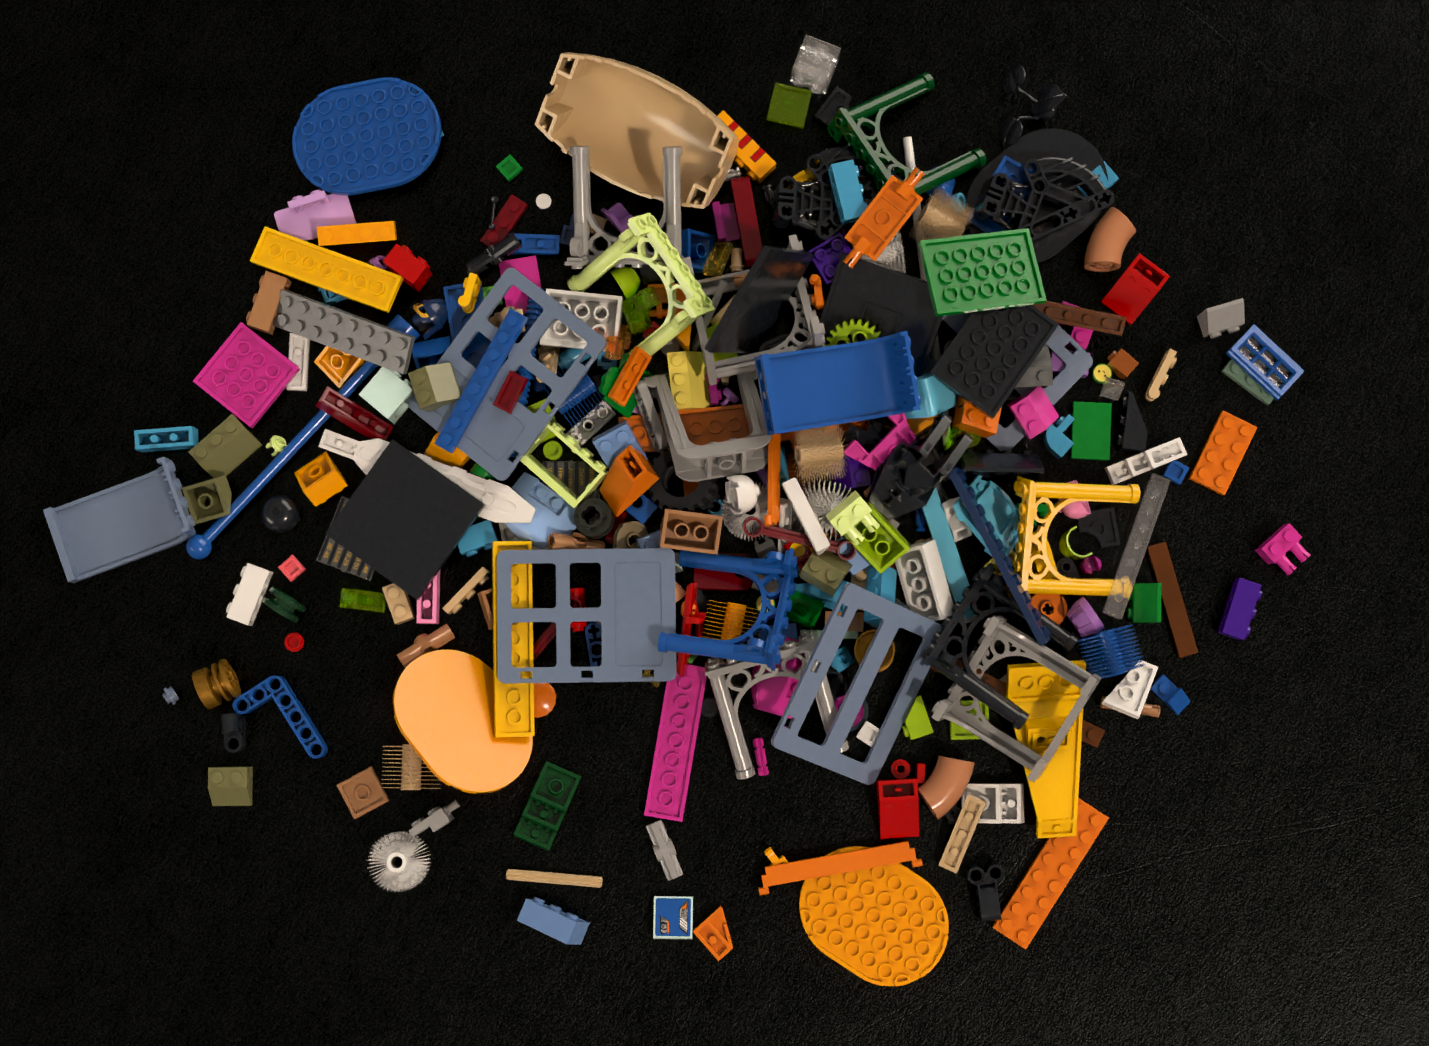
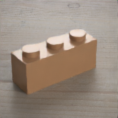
(267, 302)

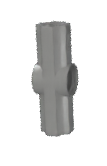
(664, 850)

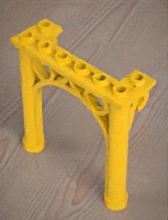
(1068, 493)

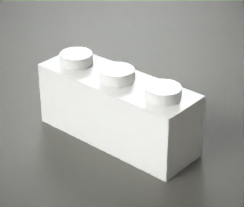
(249, 594)

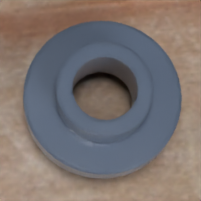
(170, 695)

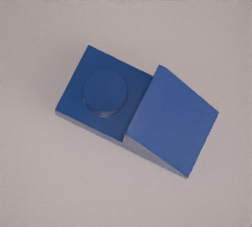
(1170, 695)

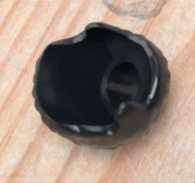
(838, 682)

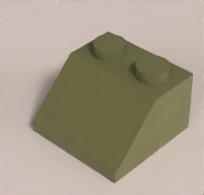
(435, 386)
(208, 499)
(825, 571)
(230, 786)

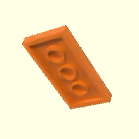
(1223, 453)

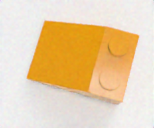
(338, 365)

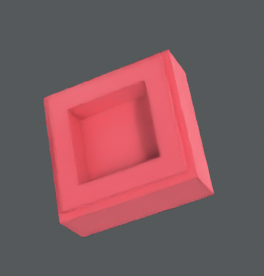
(292, 568)

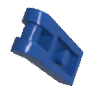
(538, 244)

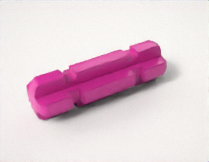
(760, 756)

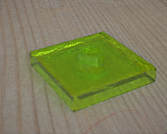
(789, 105)

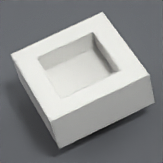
(868, 733)

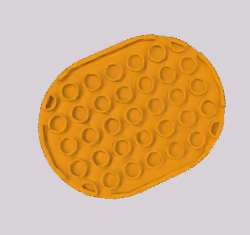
(448, 719)
(876, 922)

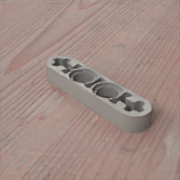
(650, 417)

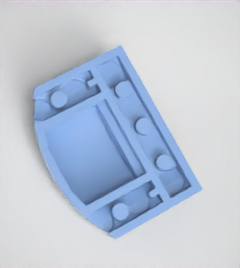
(551, 512)

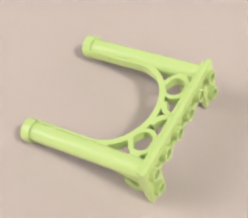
(643, 230)

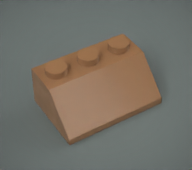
(690, 531)

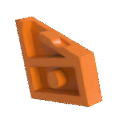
(715, 934)

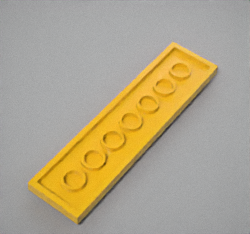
(326, 269)

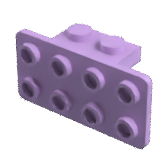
(312, 211)

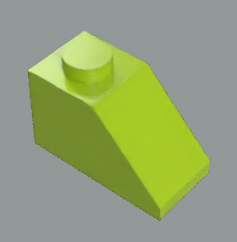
(917, 721)

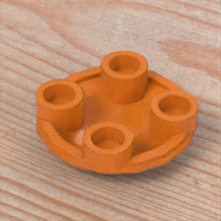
(543, 699)

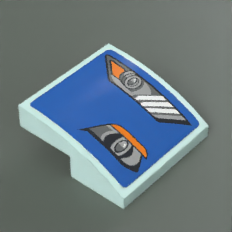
(673, 917)

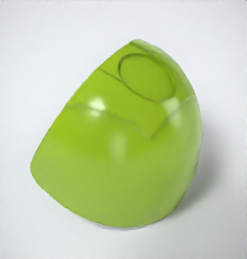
(627, 280)

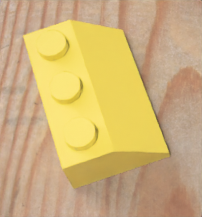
(688, 380)

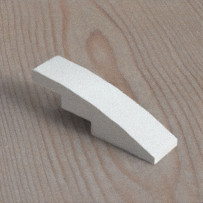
(1146, 461)

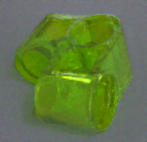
(638, 319)

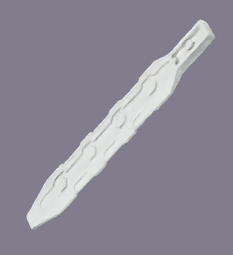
(500, 500)

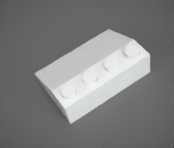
(597, 310)

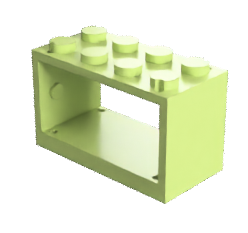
(553, 481)

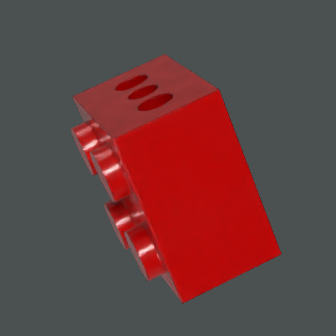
(412, 269)

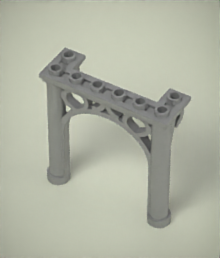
(582, 244)
(716, 669)

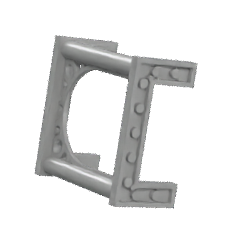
(812, 328)
(951, 709)

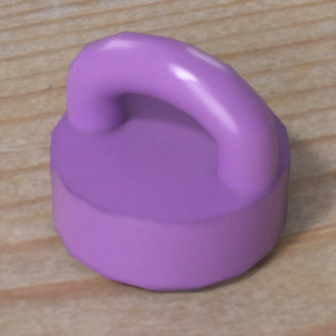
(375, 262)
(729, 397)

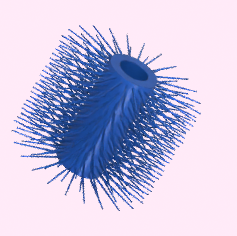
(582, 391)
(1111, 652)

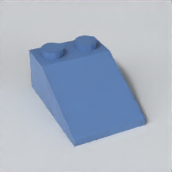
(615, 440)

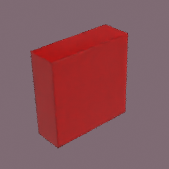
(920, 772)

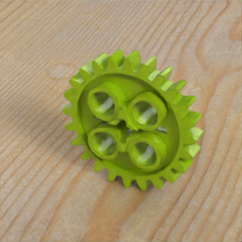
(852, 329)

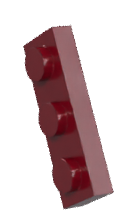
(505, 221)

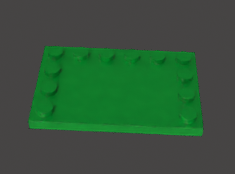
(981, 272)

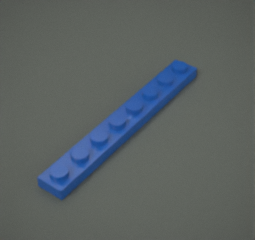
(481, 381)

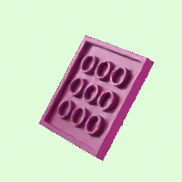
(246, 375)

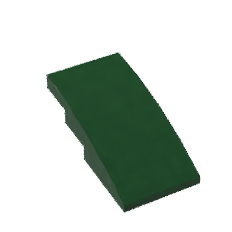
(547, 806)

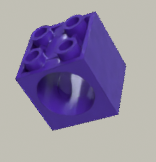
(827, 258)

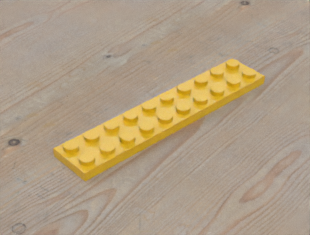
(514, 700)

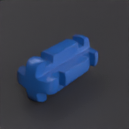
(920, 521)

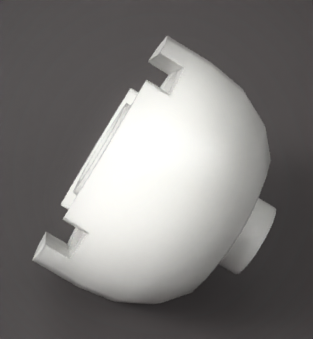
(741, 493)

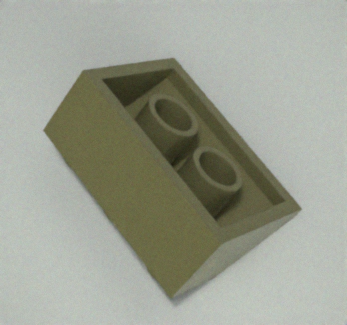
(225, 447)

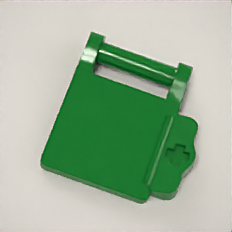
(608, 381)

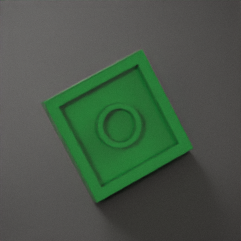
(804, 610)

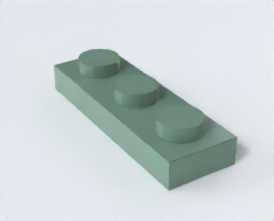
(1243, 379)

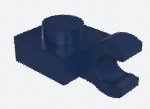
(567, 232)

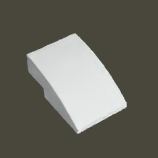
(1003, 802)

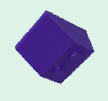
(855, 477)

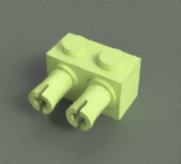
(848, 514)

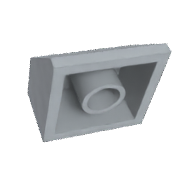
(1222, 318)

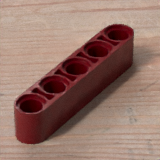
(746, 219)

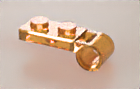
(618, 344)

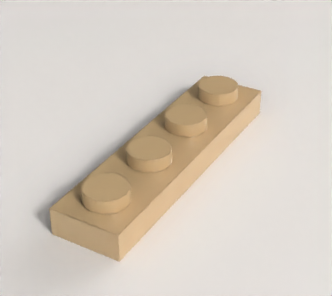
(962, 833)

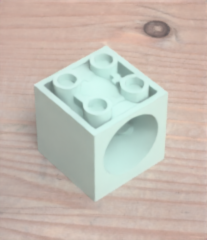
(388, 394)

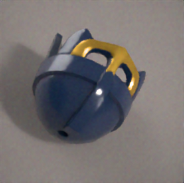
(429, 316)

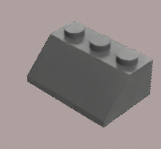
(1039, 372)

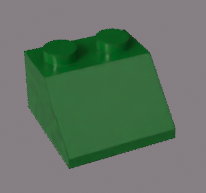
(1145, 603)

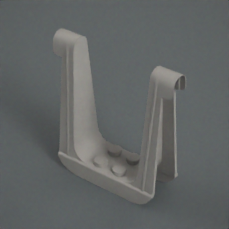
(714, 459)

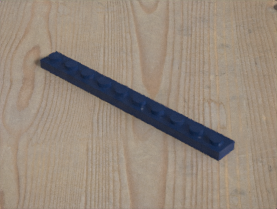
(1002, 561)

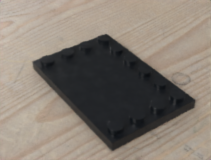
(993, 354)

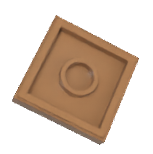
(363, 792)

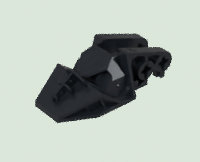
(903, 482)

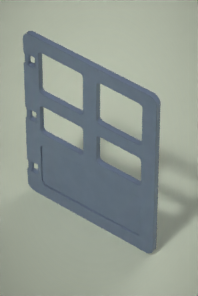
(493, 432)
(634, 610)

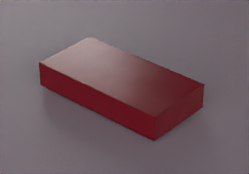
(510, 392)

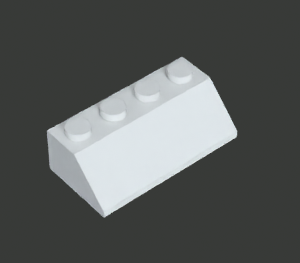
(925, 581)

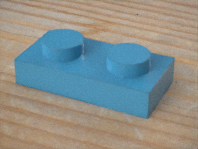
(842, 659)

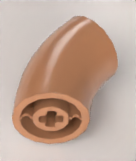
(1108, 242)
(946, 784)

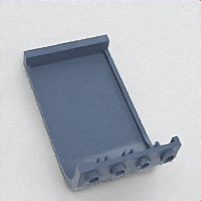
(121, 523)

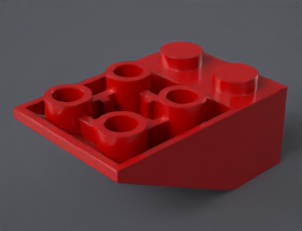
(1135, 288)
(898, 808)

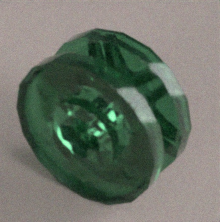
(284, 604)

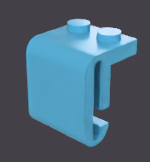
(934, 397)

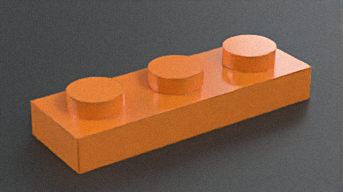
(629, 376)

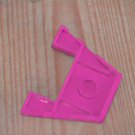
(876, 456)

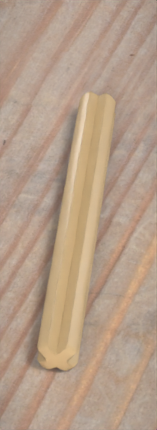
(554, 878)

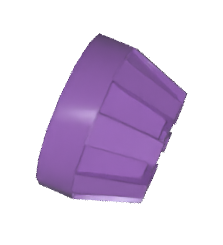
(1084, 618)

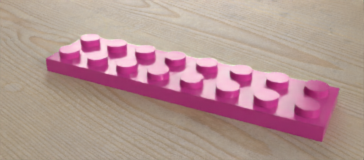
(676, 745)

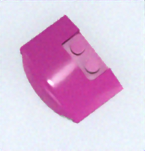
(775, 692)

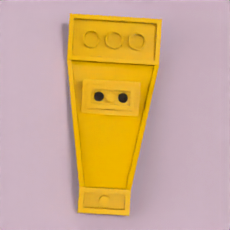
(1048, 702)

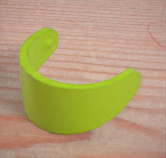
(1065, 547)

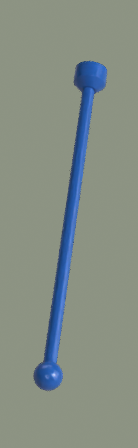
(200, 545)

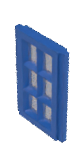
(1265, 362)

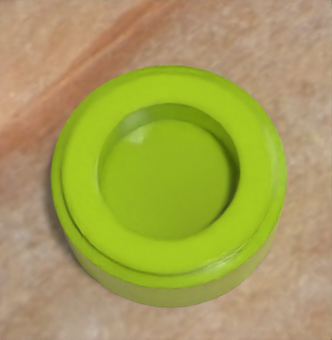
(552, 450)

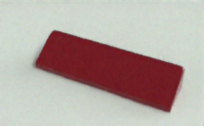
(353, 415)

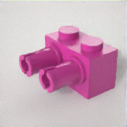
(1277, 545)

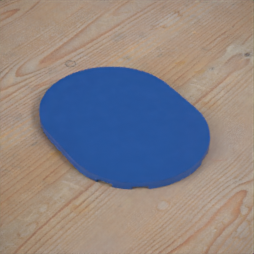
(367, 136)

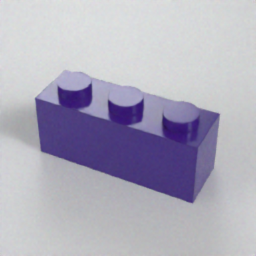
(1240, 609)

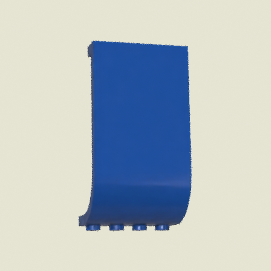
(837, 384)

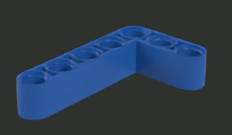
(288, 711)

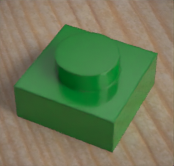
(509, 168)

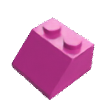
(1033, 411)

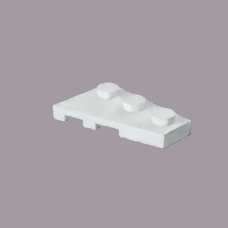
(1132, 691)

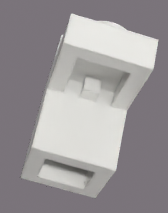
(958, 528)

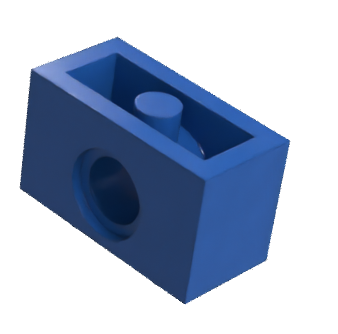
(644, 512)

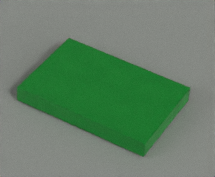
(1091, 431)

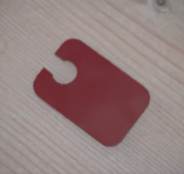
(721, 580)

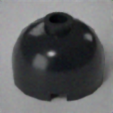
(280, 513)

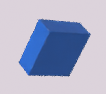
(1175, 472)

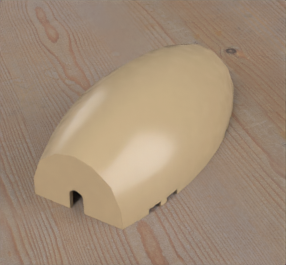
(628, 121)

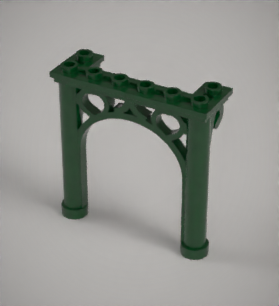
(848, 124)

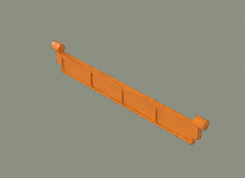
(773, 481)
(838, 864)

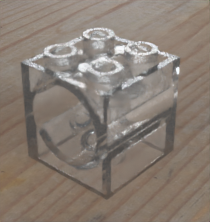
(815, 64)

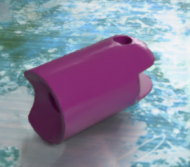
(1090, 564)

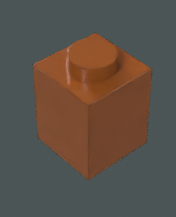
(1121, 363)

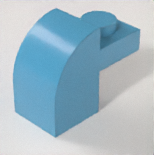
(1054, 438)

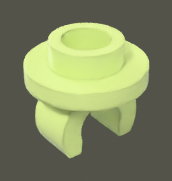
(277, 443)

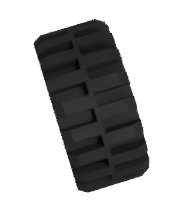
(697, 501)

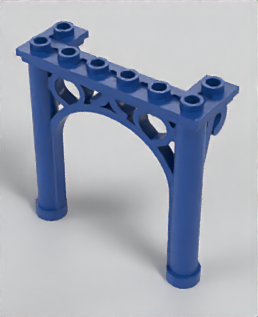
(756, 651)

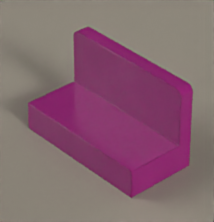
(725, 222)

